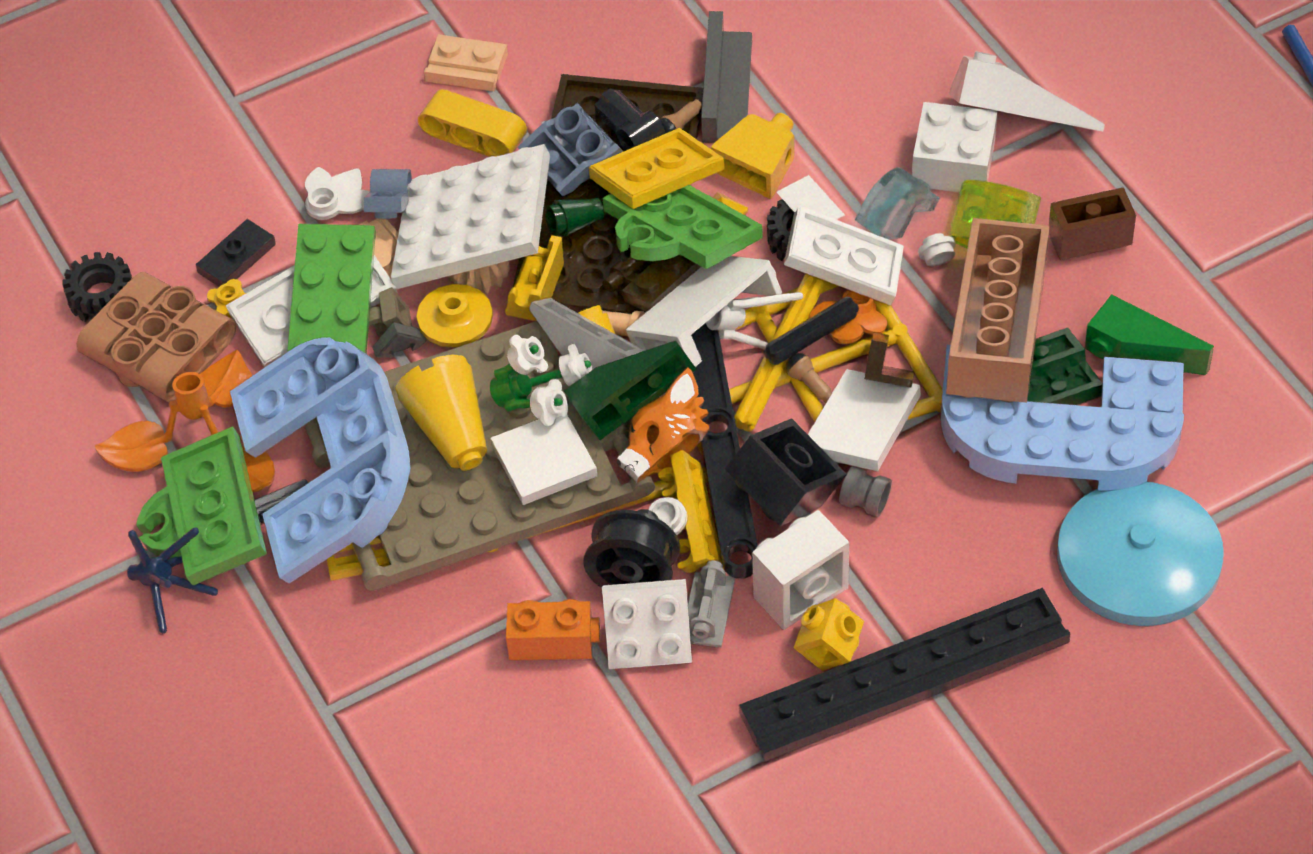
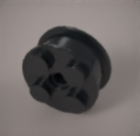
(631, 548)

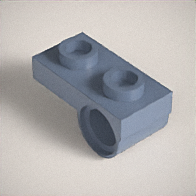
(388, 192)

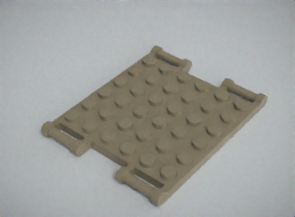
(470, 512)

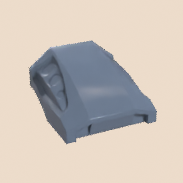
(573, 147)

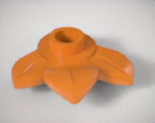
(867, 319)

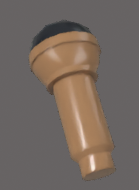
(680, 118)
(801, 368)

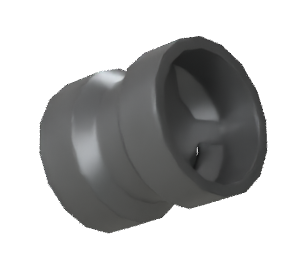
(865, 491)

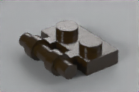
(653, 283)

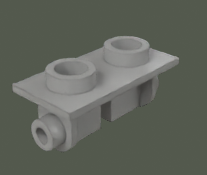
(709, 604)

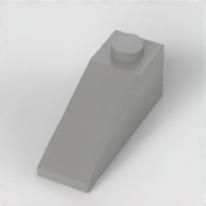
(568, 328)

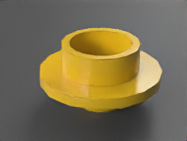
(454, 315)

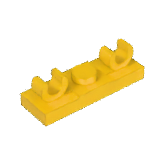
(691, 491)

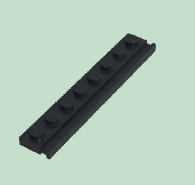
(903, 674)

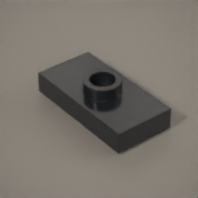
(236, 253)

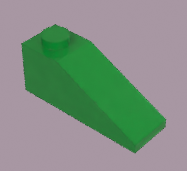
(1132, 333)

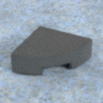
(398, 338)

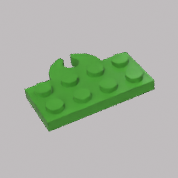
(683, 225)
(211, 492)

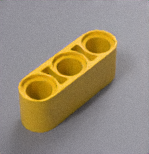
(472, 124)

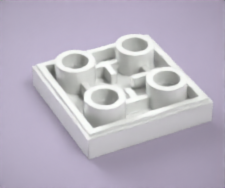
(543, 458)

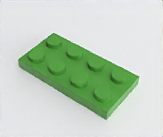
(332, 284)

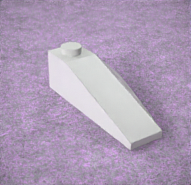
(994, 86)

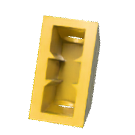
(757, 152)

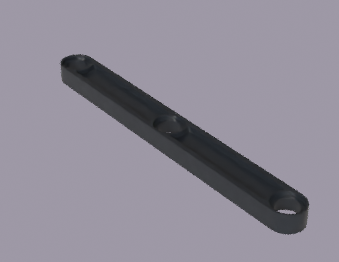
(729, 502)

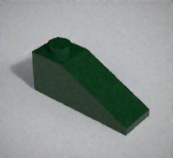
(620, 388)

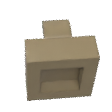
(391, 310)

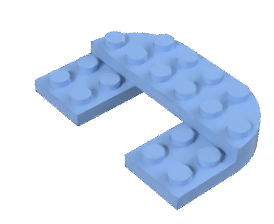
(360, 438)
(1112, 443)

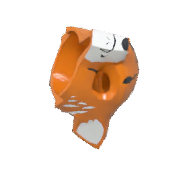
(665, 428)

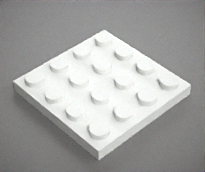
(471, 216)

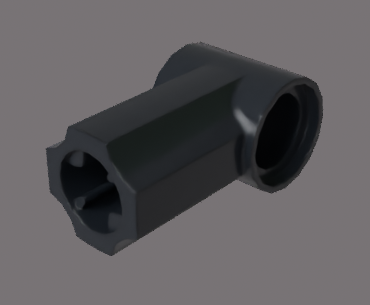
(627, 120)

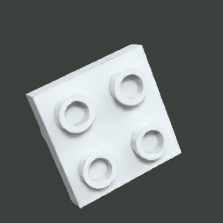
(647, 624)

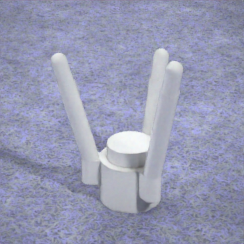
(734, 315)

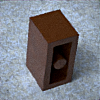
(1091, 223)

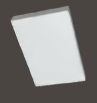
(844, 255)
(863, 420)

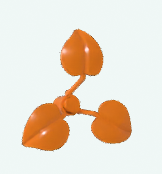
(143, 442)

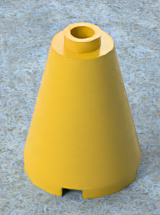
(446, 409)

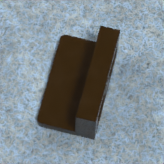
(875, 365)

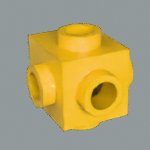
(829, 634)

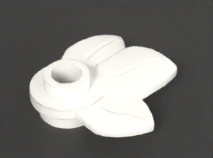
(334, 194)

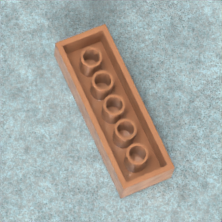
(998, 311)

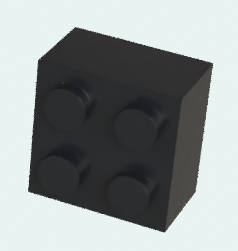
(785, 472)

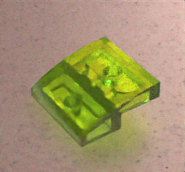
(990, 202)

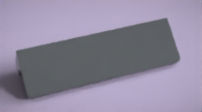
(725, 78)

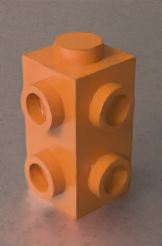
(551, 630)

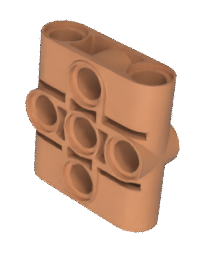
(155, 334)

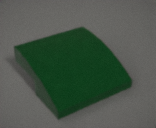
(1061, 371)

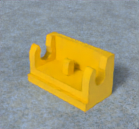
(536, 279)

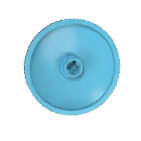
(1140, 554)

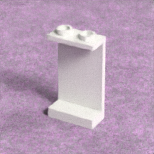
(699, 300)

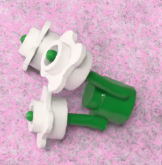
(512, 387)

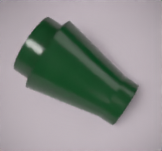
(571, 215)

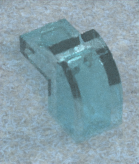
(893, 203)

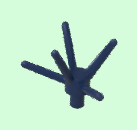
(158, 571)

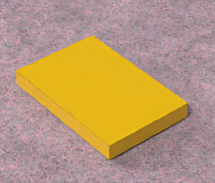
(656, 168)

